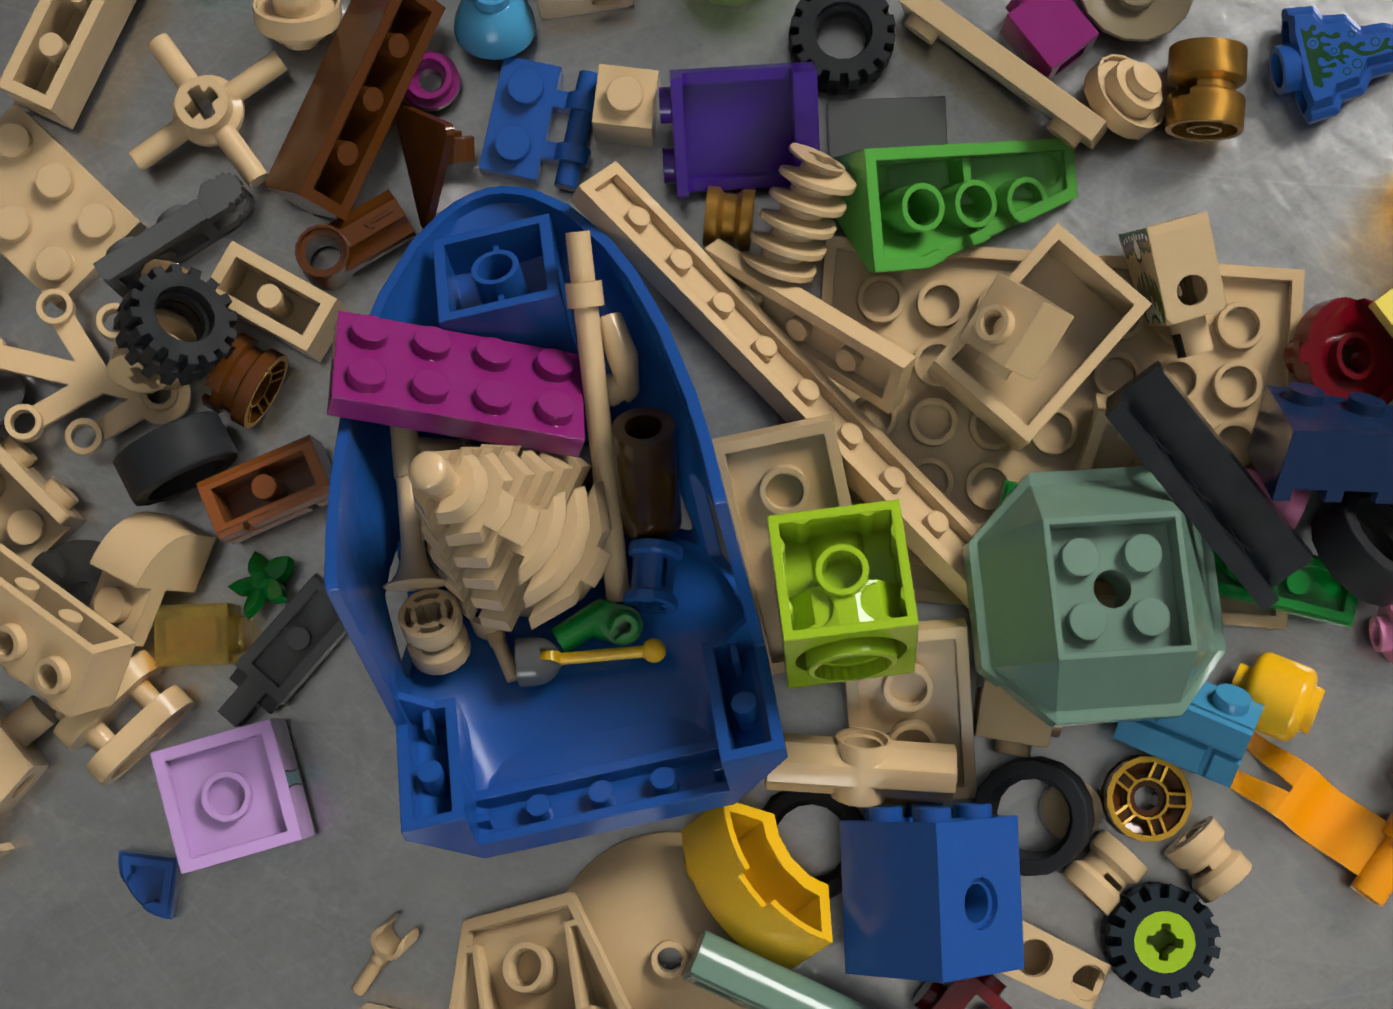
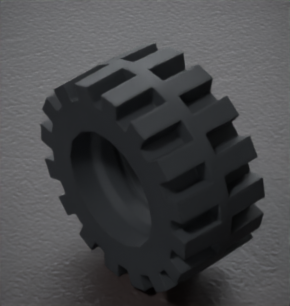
(844, 72)
(154, 346)

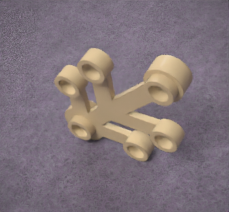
(85, 381)

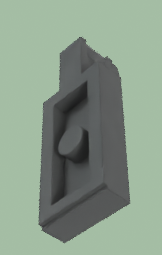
(284, 654)

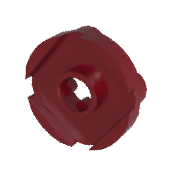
(1318, 343)

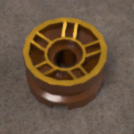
(246, 381)
(1170, 802)

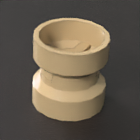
(434, 631)
(1208, 859)
(1105, 872)

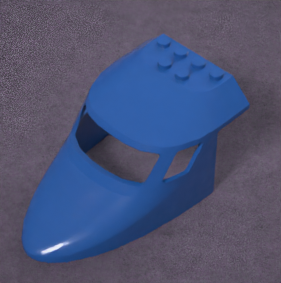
(605, 740)

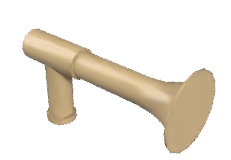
(414, 568)

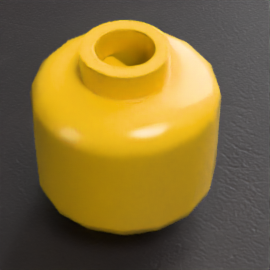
(1285, 690)

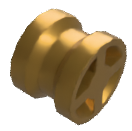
(728, 217)

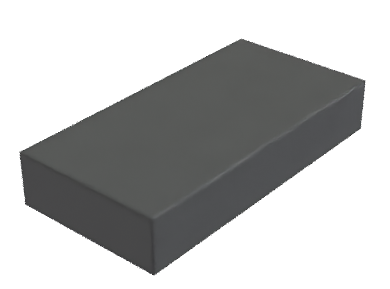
(885, 123)

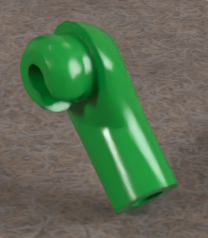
(599, 621)

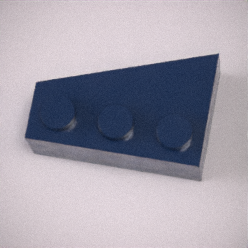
(1323, 443)

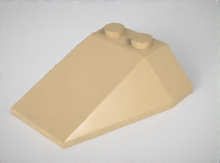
(534, 960)

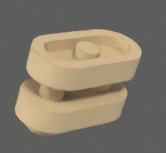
(121, 751)

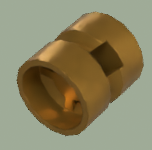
(1206, 86)

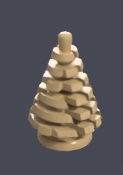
(511, 530)

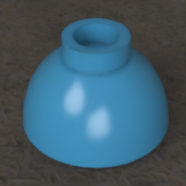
(494, 27)

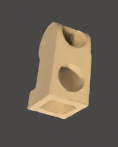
(1060, 968)

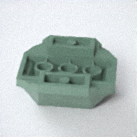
(1037, 608)

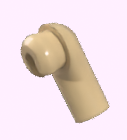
(622, 358)

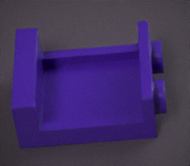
(737, 124)

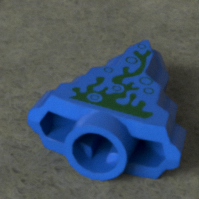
(1327, 60)

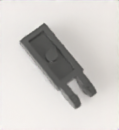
(178, 232)

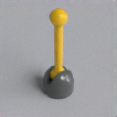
(540, 659)

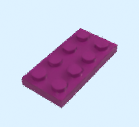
(456, 384)

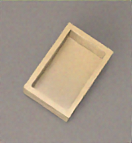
(1102, 312)

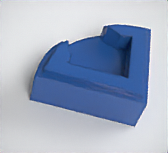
(152, 880)

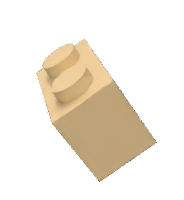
(277, 301)

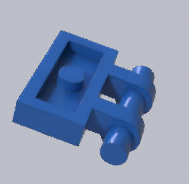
(522, 122)

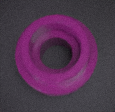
(442, 66)

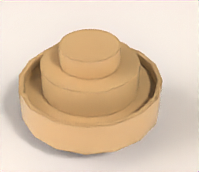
(297, 22)
(1125, 95)

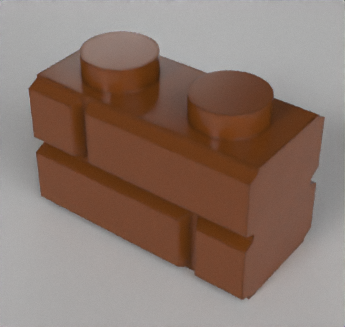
(267, 490)

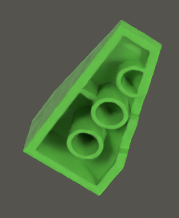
(940, 199)

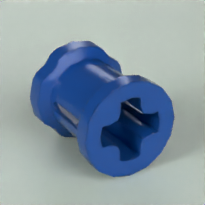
(653, 575)

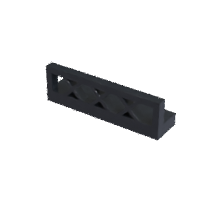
(1207, 482)

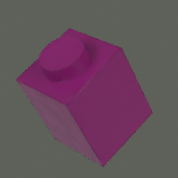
(1048, 34)

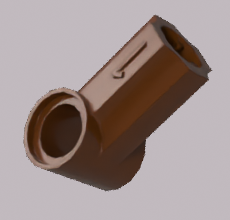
(363, 238)

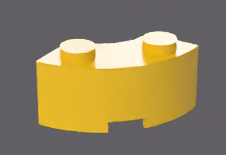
(756, 884)

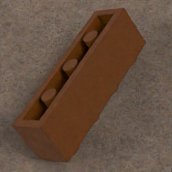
(352, 103)

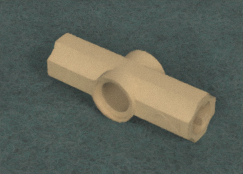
(866, 767)

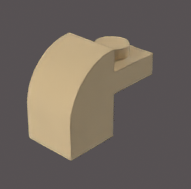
(141, 562)

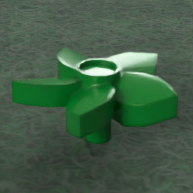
(264, 582)

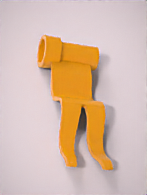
(1324, 818)

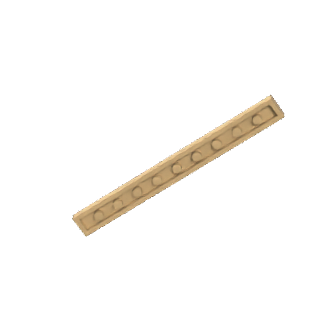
(774, 364)

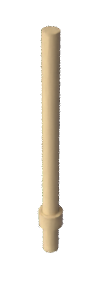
(584, 296)

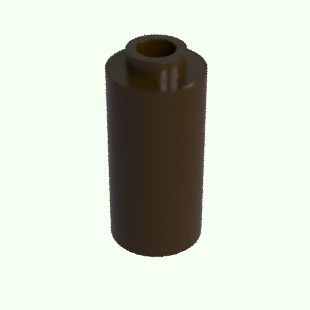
(647, 473)

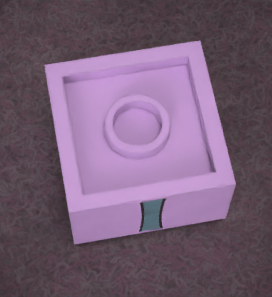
(232, 794)

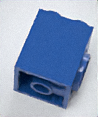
(931, 892)

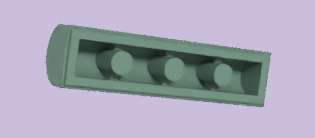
(756, 981)

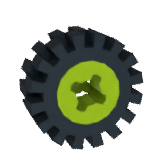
(1137, 935)

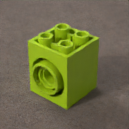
(844, 593)

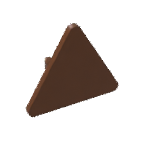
(427, 149)

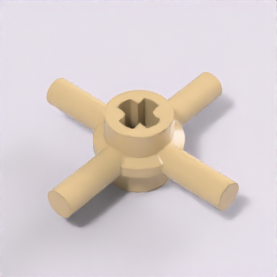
(189, 120)

